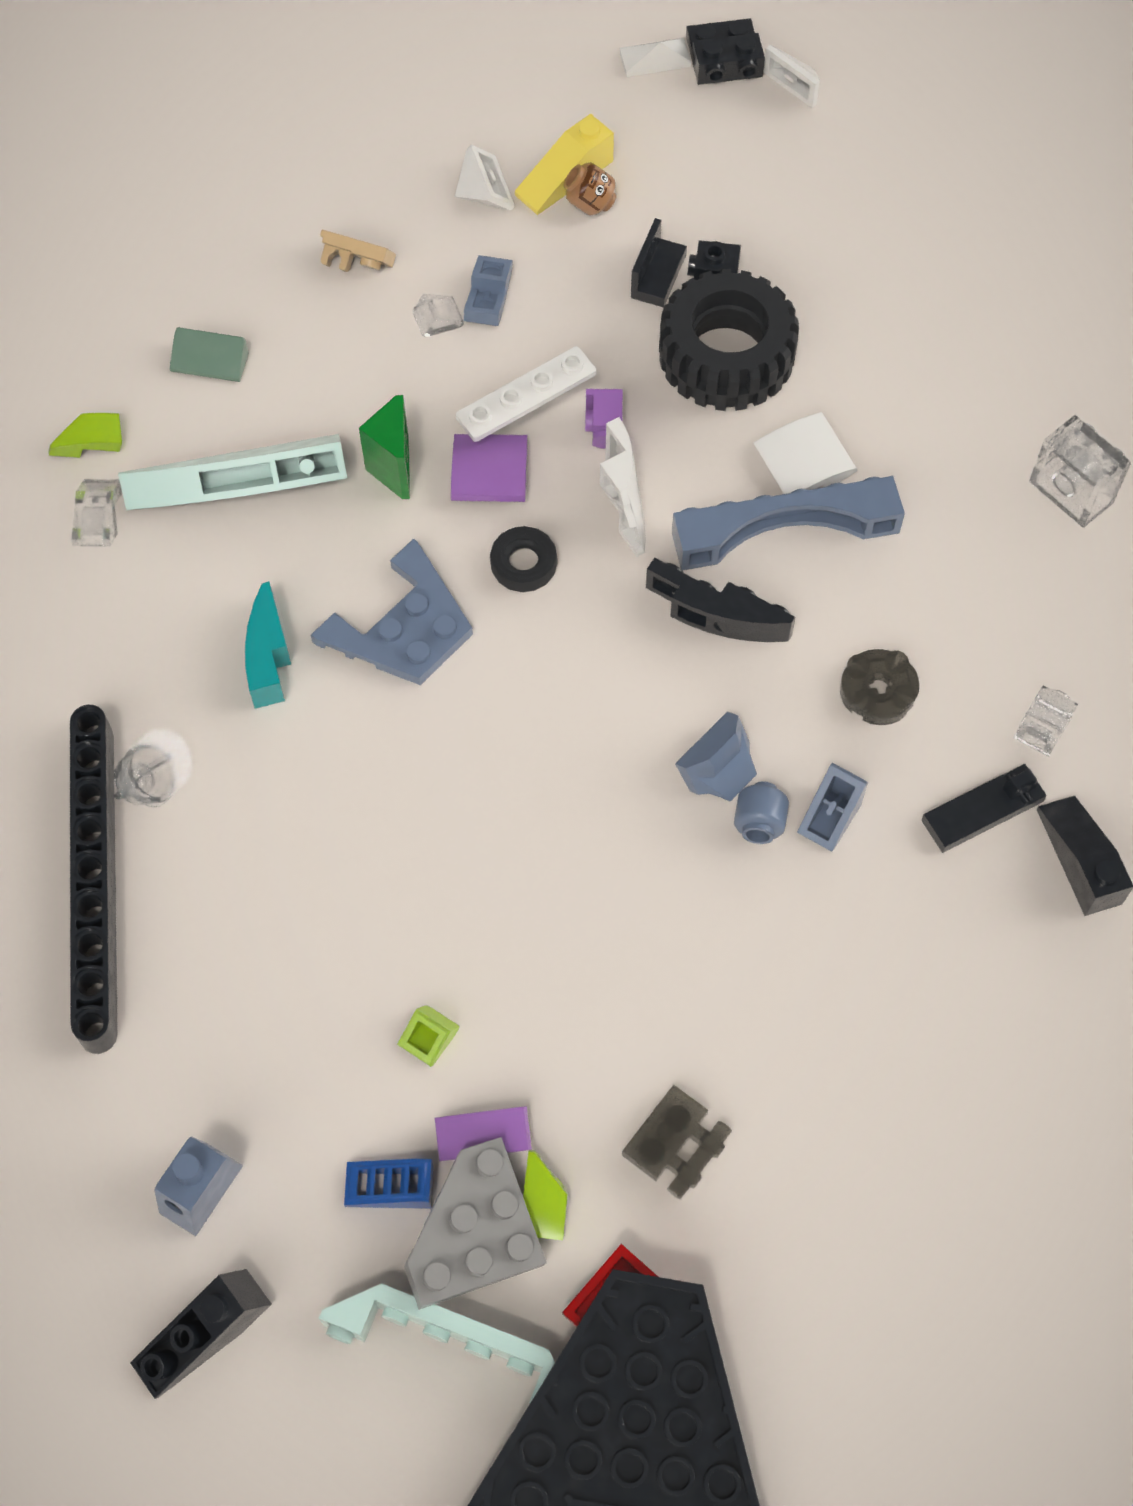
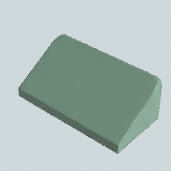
(208, 354)

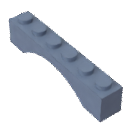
(859, 508)

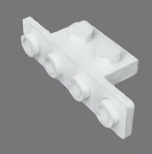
(525, 394)

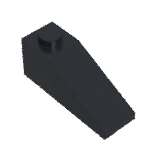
(1086, 856)

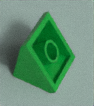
(386, 446)

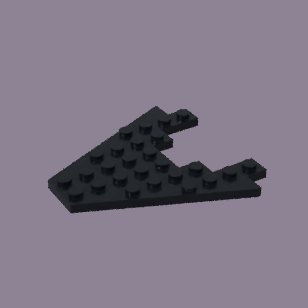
(630, 1411)

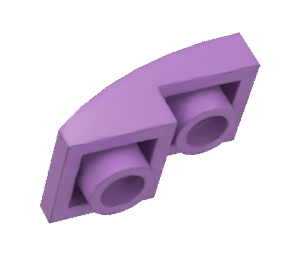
(471, 1129)

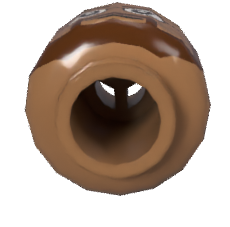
(590, 188)

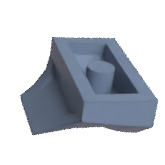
(719, 760)

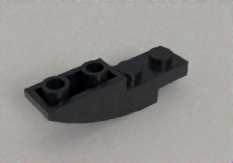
(730, 614)

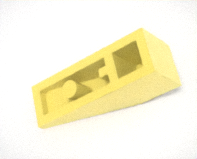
(580, 144)

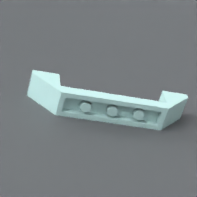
(356, 1314)

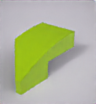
(88, 432)
(544, 1199)

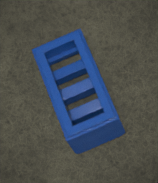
(404, 1199)

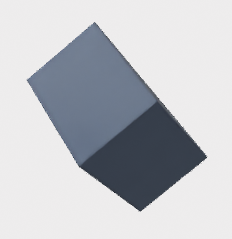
(833, 807)

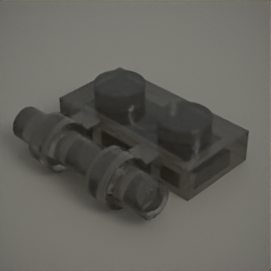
(665, 1134)

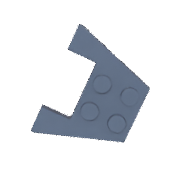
(414, 633)

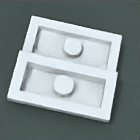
(805, 455)

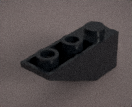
(201, 1330)

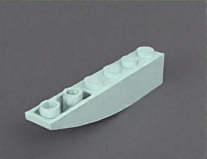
(235, 474)

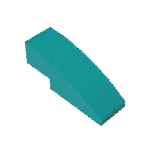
(265, 650)

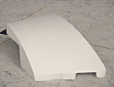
(621, 485)

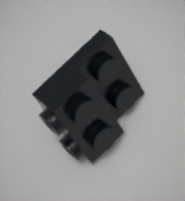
(725, 51)

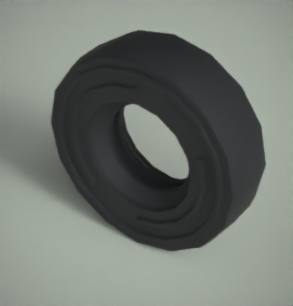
(520, 538)

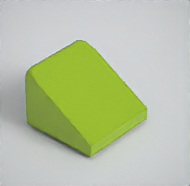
(428, 1034)

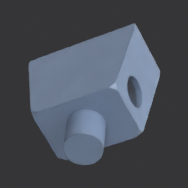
(194, 1184)

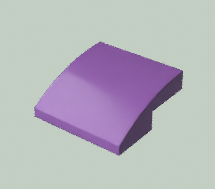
(489, 468)

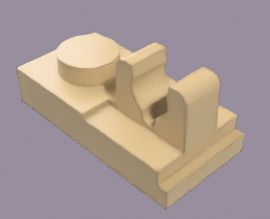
(370, 254)

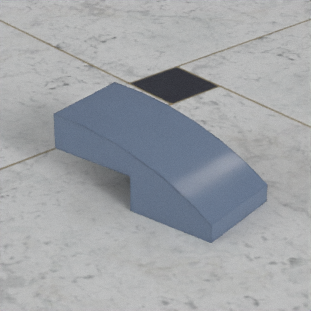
(488, 290)

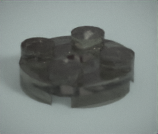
(881, 665)

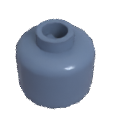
(761, 813)

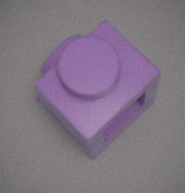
(601, 408)

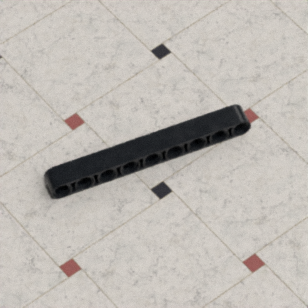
(96, 891)

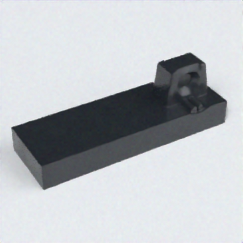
(983, 808)

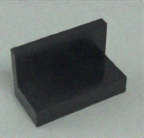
(656, 267)

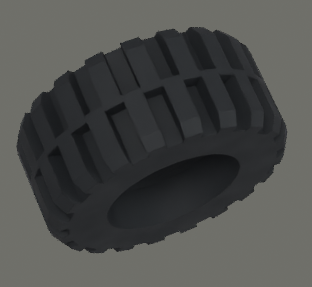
(732, 303)

